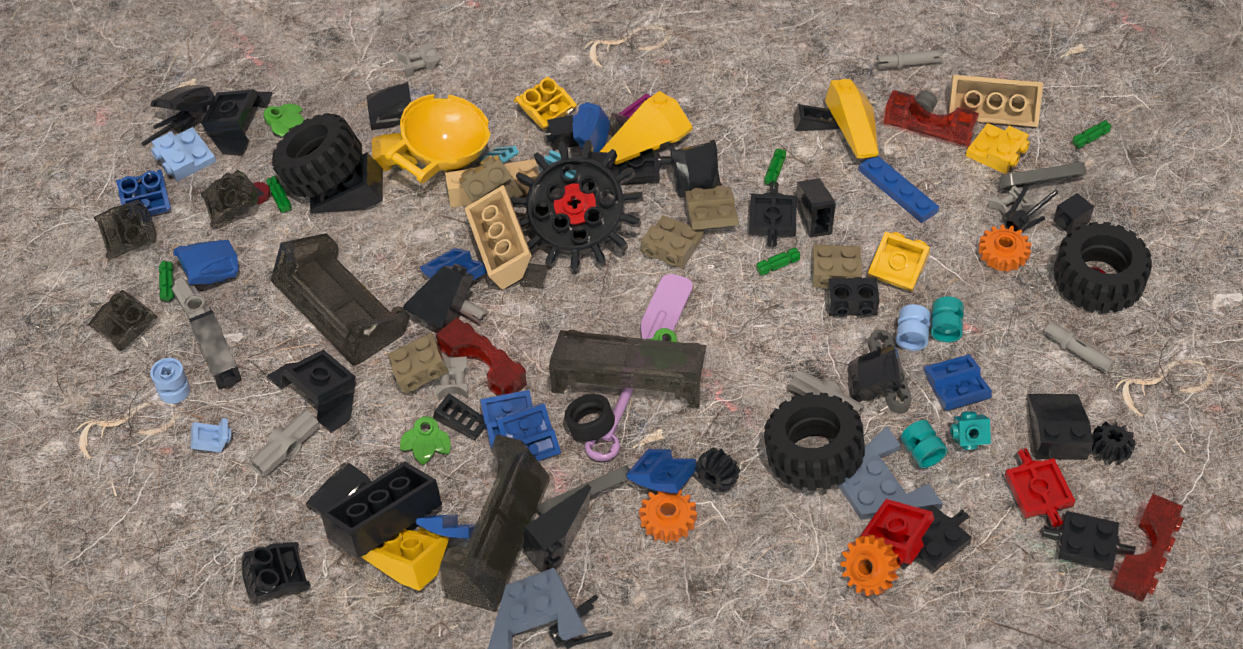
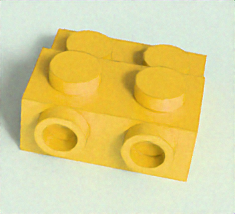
(999, 147)
(899, 260)

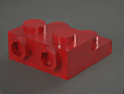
(901, 527)

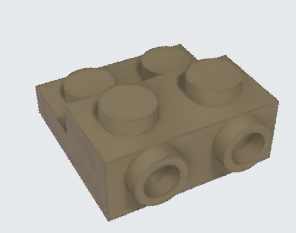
(487, 178)
(711, 207)
(671, 241)
(835, 262)
(417, 363)

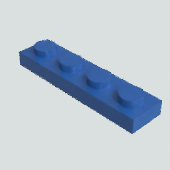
(899, 188)

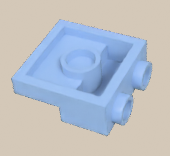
(182, 153)

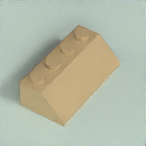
(997, 99)
(458, 196)
(499, 237)

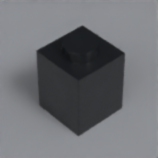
(560, 130)
(1073, 213)

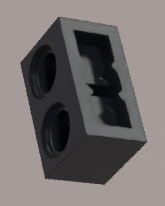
(852, 296)

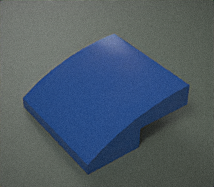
(452, 257)
(957, 382)
(500, 406)
(533, 428)
(661, 471)
(446, 525)

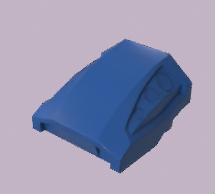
(592, 125)
(147, 188)
(208, 261)

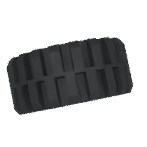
(317, 155)
(1097, 289)
(821, 465)

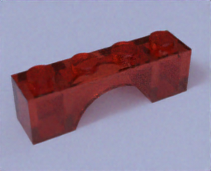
(906, 113)
(461, 340)
(1138, 571)

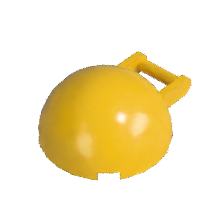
(440, 135)

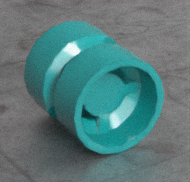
(947, 319)
(924, 444)

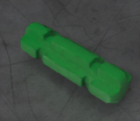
(1091, 134)
(775, 166)
(279, 194)
(778, 261)
(166, 281)

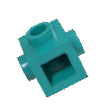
(971, 430)

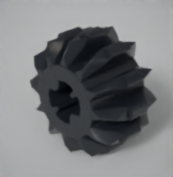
(1113, 442)
(717, 469)

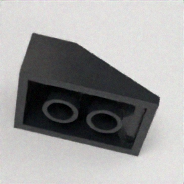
(357, 192)
(1059, 427)
(553, 532)

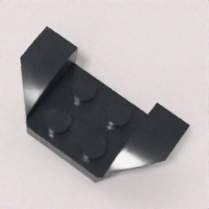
(227, 115)
(325, 383)

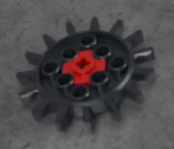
(599, 232)

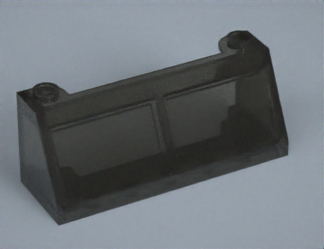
(335, 299)
(628, 364)
(485, 566)

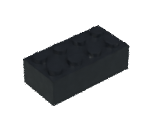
(381, 509)

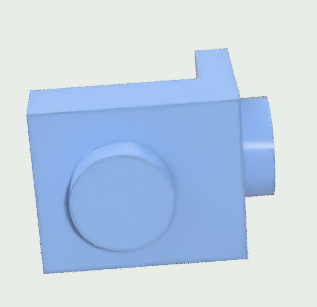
(209, 436)

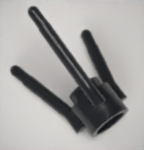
(180, 122)
(1020, 218)
(583, 609)

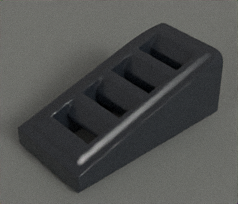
(809, 118)
(466, 411)

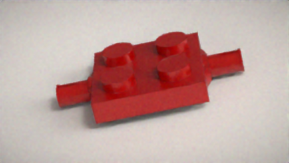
(1039, 487)

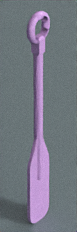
(662, 312)

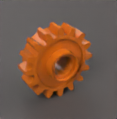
(1004, 248)
(665, 527)
(858, 569)

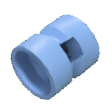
(913, 327)
(170, 380)

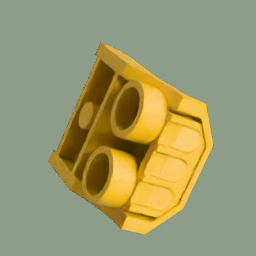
(545, 102)
(380, 147)

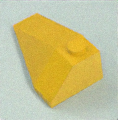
(854, 116)
(652, 124)
(410, 557)

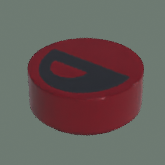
(262, 191)

